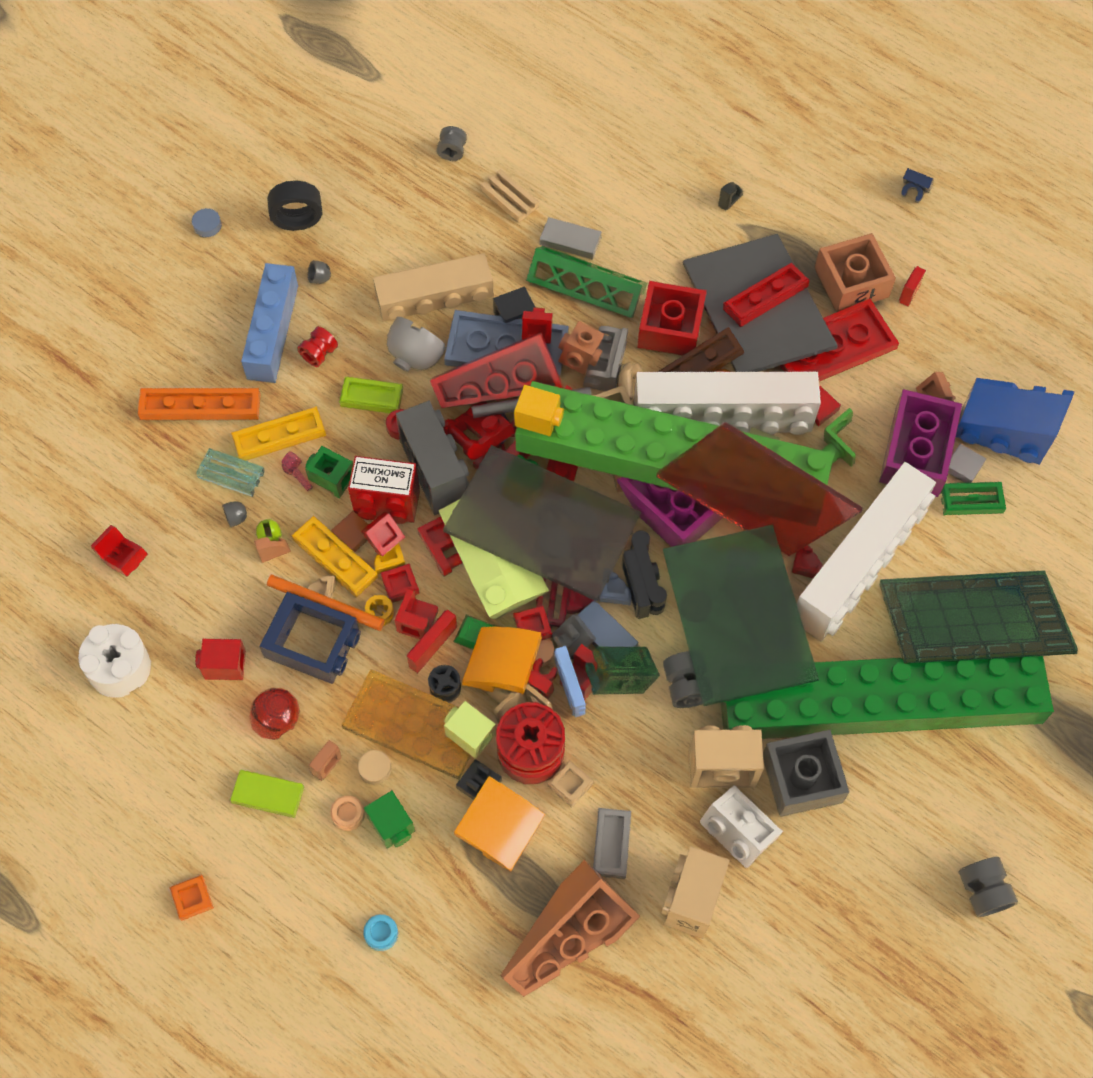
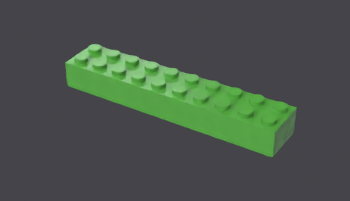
(638, 440)

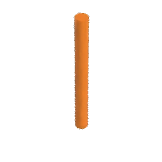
(362, 617)

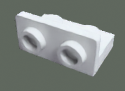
(740, 826)

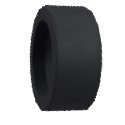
(294, 192)

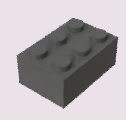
(427, 445)

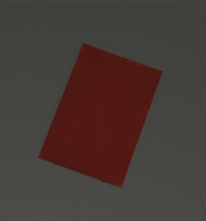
(758, 488)

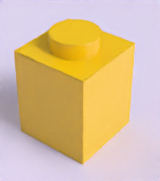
(538, 410)

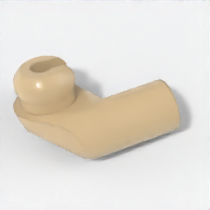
(626, 375)

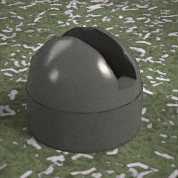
(318, 272)
(235, 513)

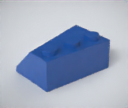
(1012, 418)

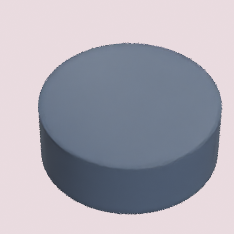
(206, 222)

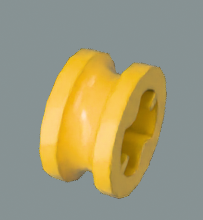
(380, 600)

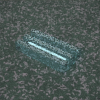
(226, 482)

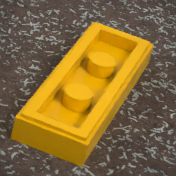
(278, 434)
(334, 556)

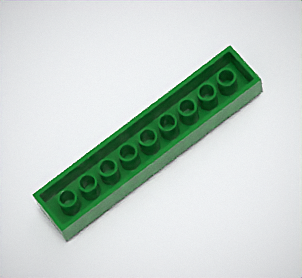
(900, 698)

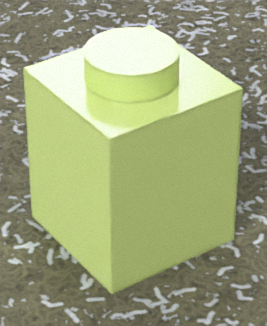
(469, 729)

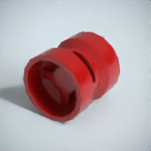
(317, 346)

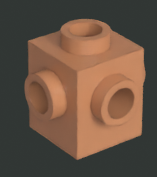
(581, 348)

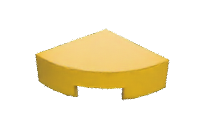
(390, 560)

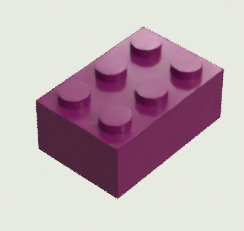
(922, 437)

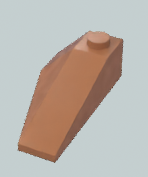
(573, 923)

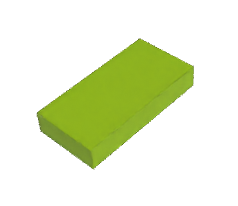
(371, 395)
(267, 793)

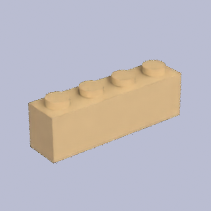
(434, 287)

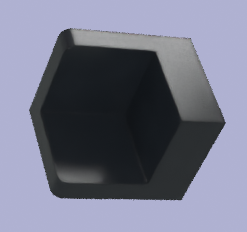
(512, 304)

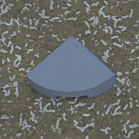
(616, 591)

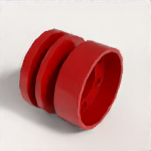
(527, 760)

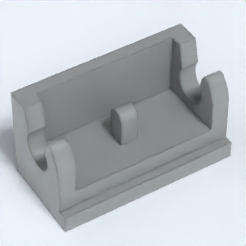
(608, 367)

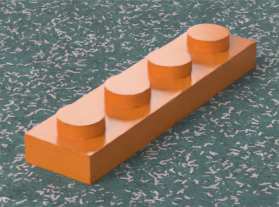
(199, 404)

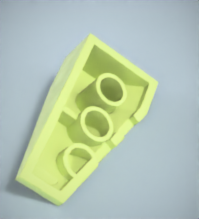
(497, 581)

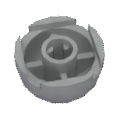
(413, 346)

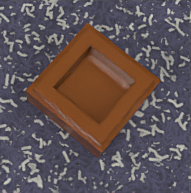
(350, 531)

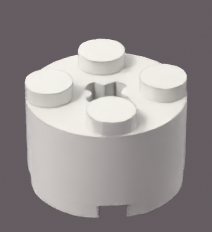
(114, 660)

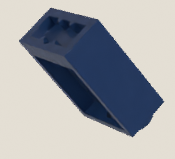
(282, 624)

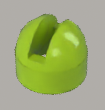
(274, 527)

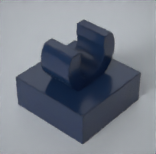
(916, 181)

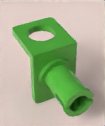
(835, 444)

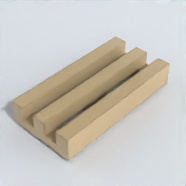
(513, 193)

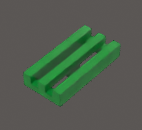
(965, 504)

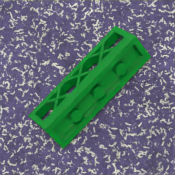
(590, 271)

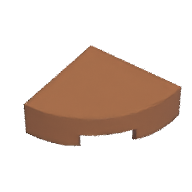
(271, 549)

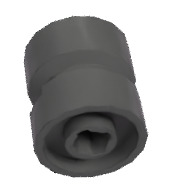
(684, 686)
(988, 886)

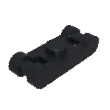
(650, 572)

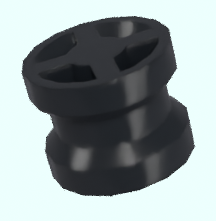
(442, 677)

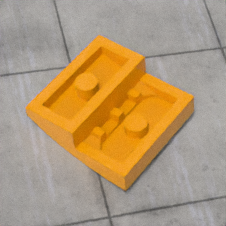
(502, 659)
(499, 823)

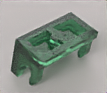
(621, 670)

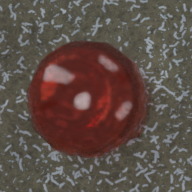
(274, 713)

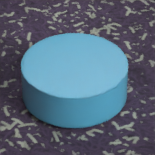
(380, 932)

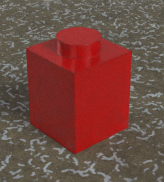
(221, 659)

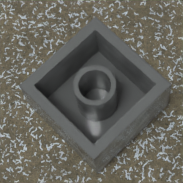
(805, 773)

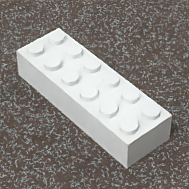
(743, 399)
(865, 552)

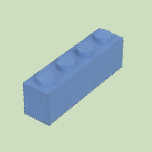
(270, 323)

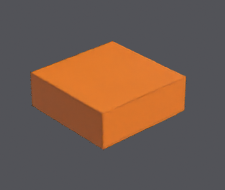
(191, 897)

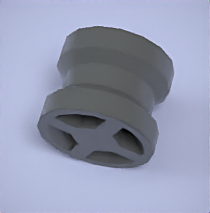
(451, 143)

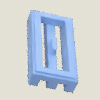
(569, 681)

